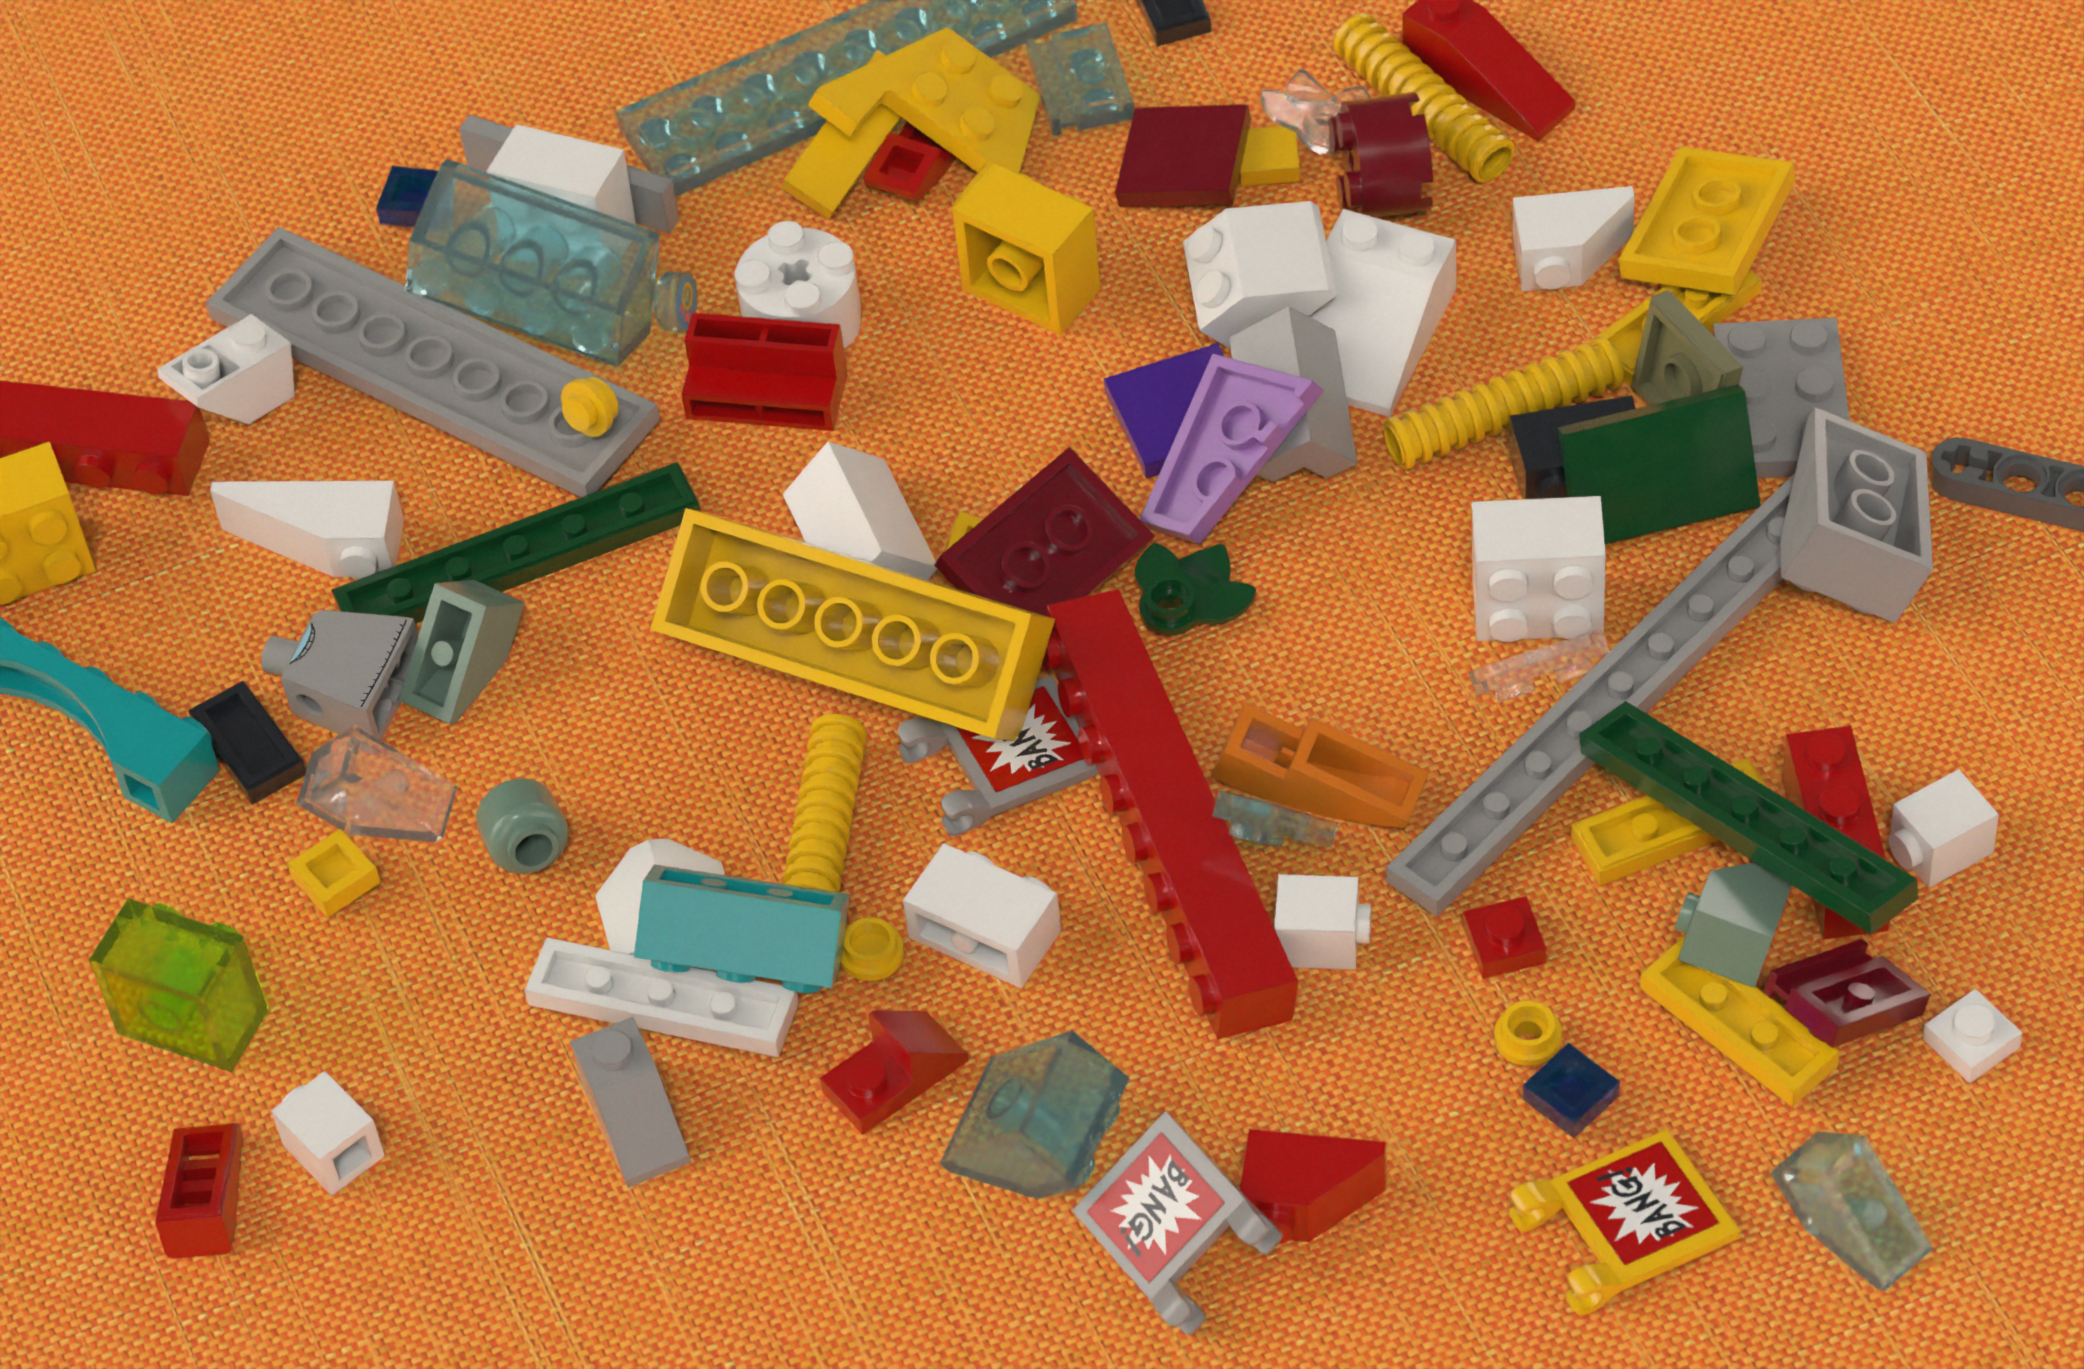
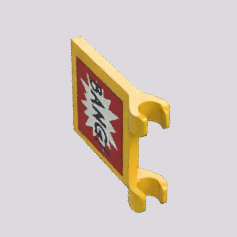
(1635, 1211)

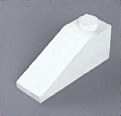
(322, 524)

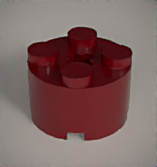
(1382, 155)

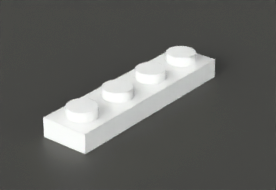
(681, 1004)

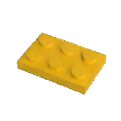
(1707, 220)

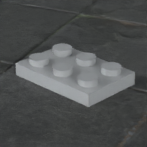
(1785, 375)

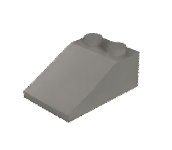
(1857, 517)

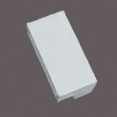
(856, 509)

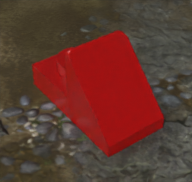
(900, 1064)

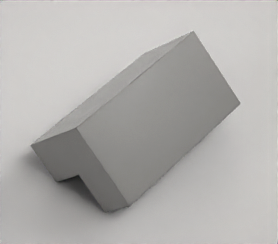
(1309, 350)

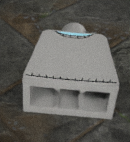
(345, 669)

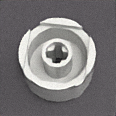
(800, 278)

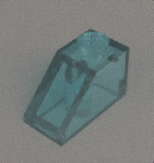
(1852, 1206)

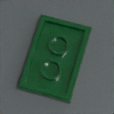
(1664, 463)

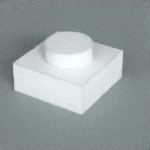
(1972, 1036)

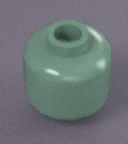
(522, 826)

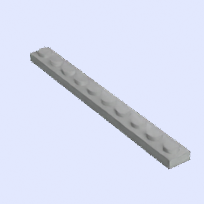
(1637, 670)

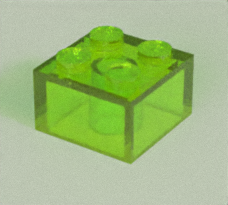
(179, 984)

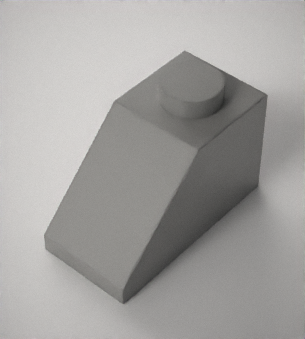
(629, 1101)

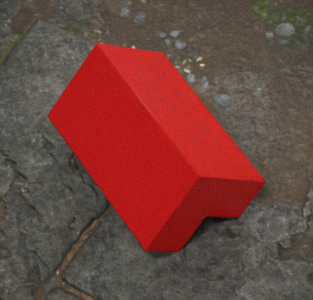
(764, 371)

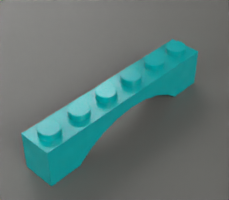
(154, 754)

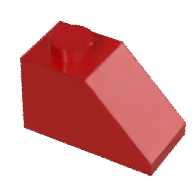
(1310, 1179)

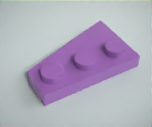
(1223, 443)

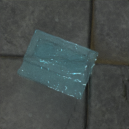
(1080, 79)
(1270, 822)

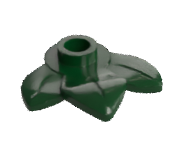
(1193, 586)

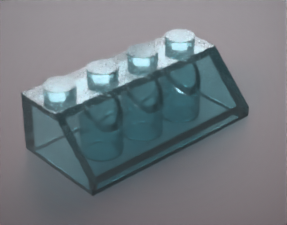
(534, 263)

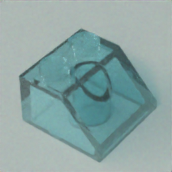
(1037, 1117)

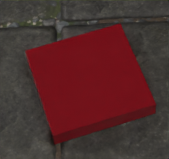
(1183, 155)

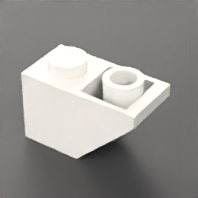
(235, 371)

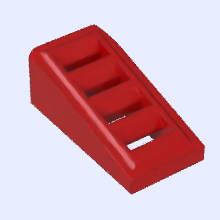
(207, 1187)

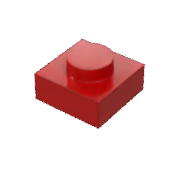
(1504, 937)

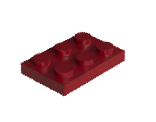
(1048, 540)

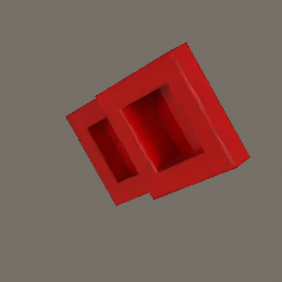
(908, 164)

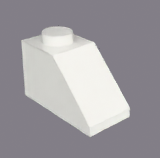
(1569, 235)

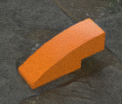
(1318, 770)

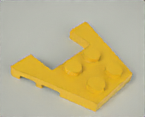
(944, 92)

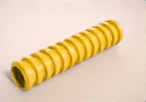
(1448, 116)
(1492, 405)
(825, 803)

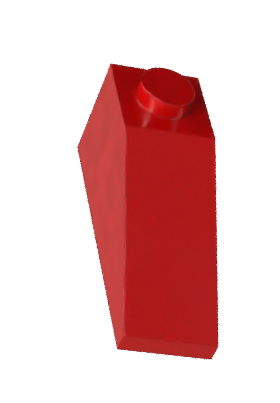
(1485, 64)

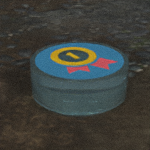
(675, 300)

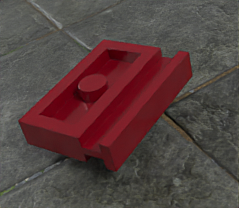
(1847, 993)

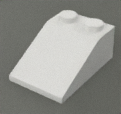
(1387, 303)

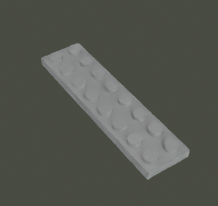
(429, 361)

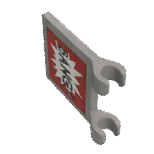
(1003, 771)
(1164, 1212)

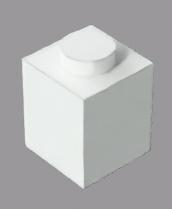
(1942, 829)
(1321, 920)
(327, 1132)

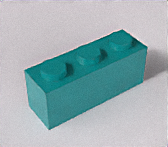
(741, 928)

